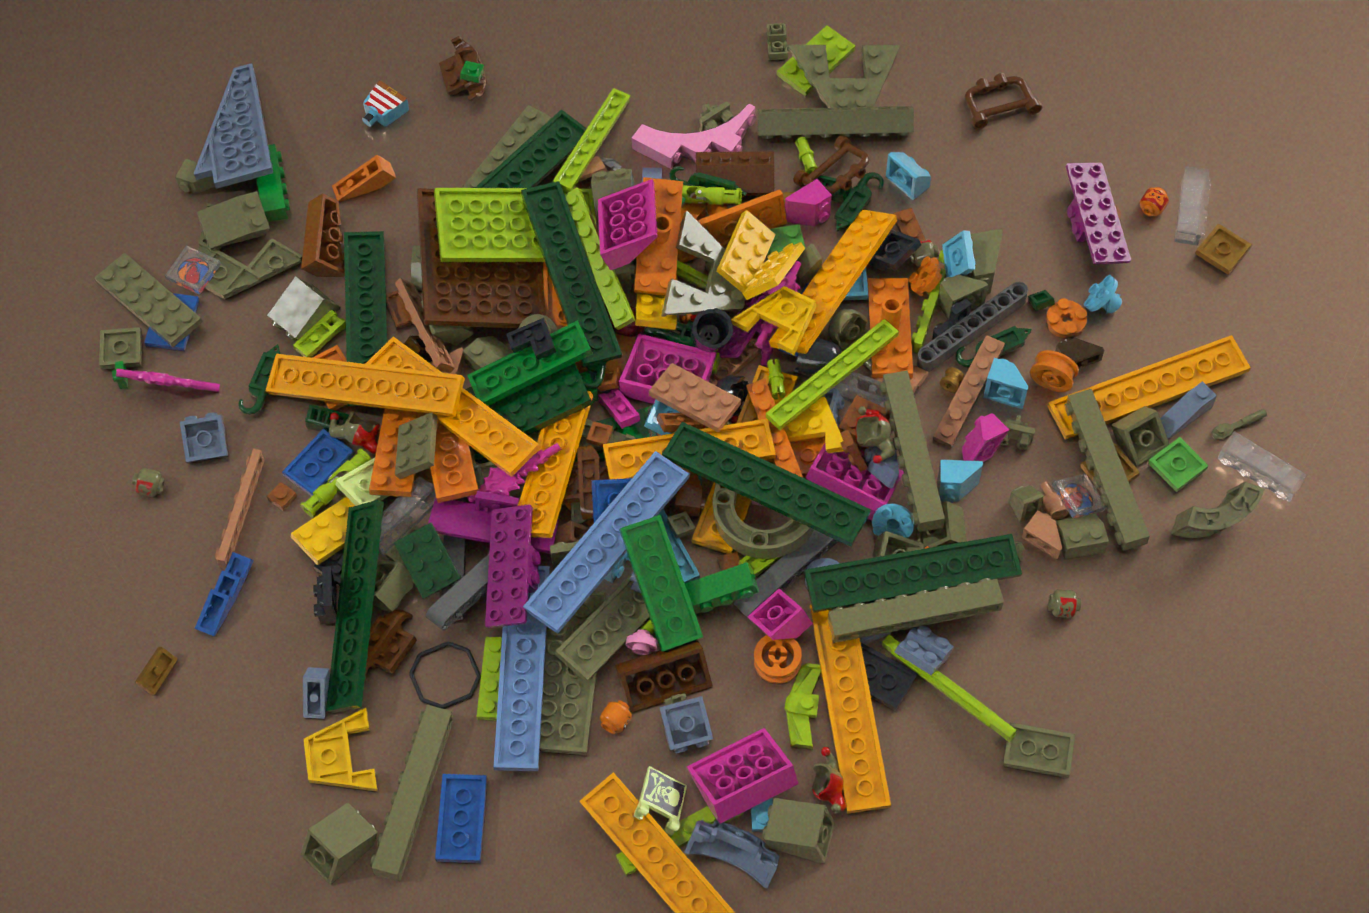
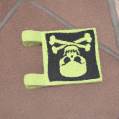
(662, 796)

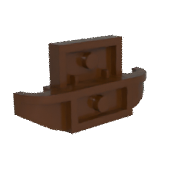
(453, 66)
(580, 484)
(389, 642)

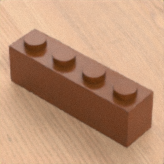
(323, 239)

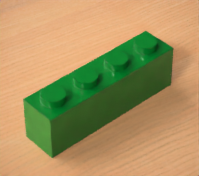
(272, 190)
(722, 588)

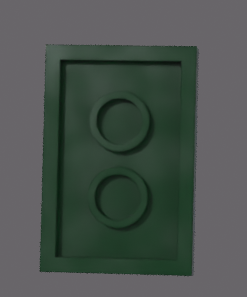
(427, 560)

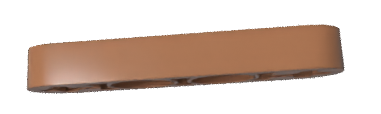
(732, 368)

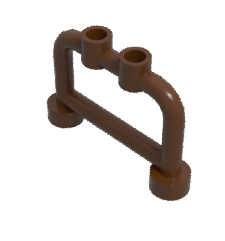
(979, 118)
(858, 170)

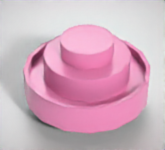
(641, 642)

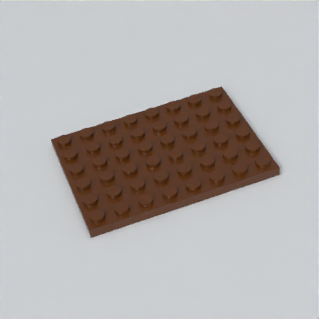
(473, 291)

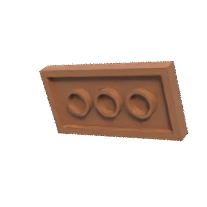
(695, 397)

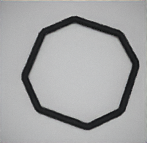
(411, 674)

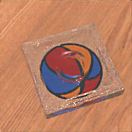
(193, 270)
(1078, 495)

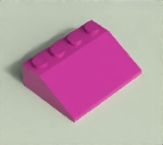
(627, 223)
(651, 359)
(839, 476)
(743, 775)

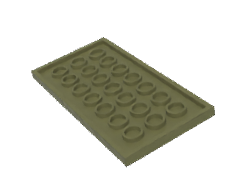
(567, 697)

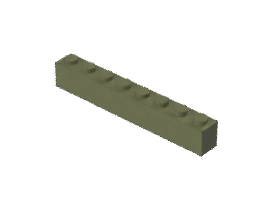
(835, 121)
(913, 451)
(1108, 470)
(915, 610)
(412, 793)

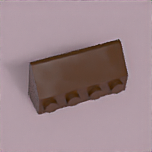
(749, 170)
(663, 674)

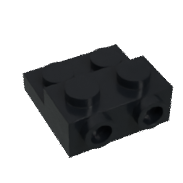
(894, 251)
(326, 595)

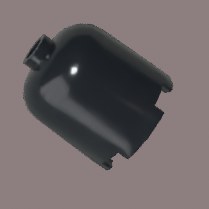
(713, 323)
(817, 357)

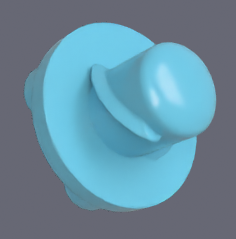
(1104, 296)
(893, 519)

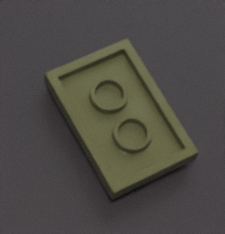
(416, 445)
(1040, 750)

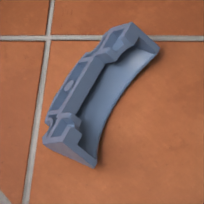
(735, 847)

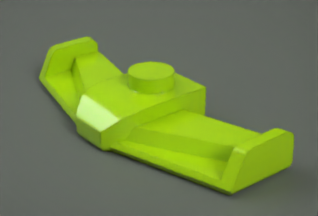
(802, 705)

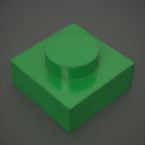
(472, 71)
(122, 382)

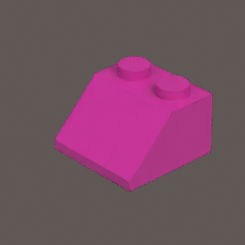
(808, 205)
(984, 438)
(780, 617)

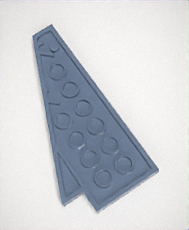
(238, 138)

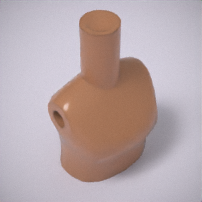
(1052, 503)

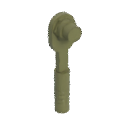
(1225, 430)

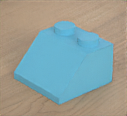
(907, 174)
(1005, 384)
(957, 478)

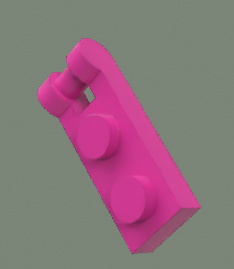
(619, 408)

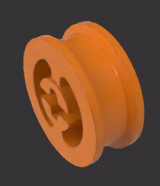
(1054, 371)
(777, 671)

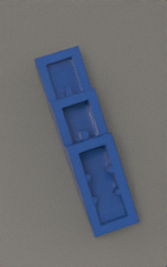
(224, 594)

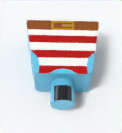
(384, 105)

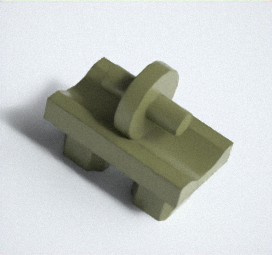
(714, 115)
(1020, 432)

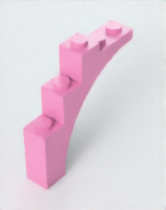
(670, 147)

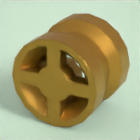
(952, 379)

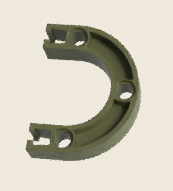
(743, 538)

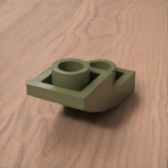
(777, 41)

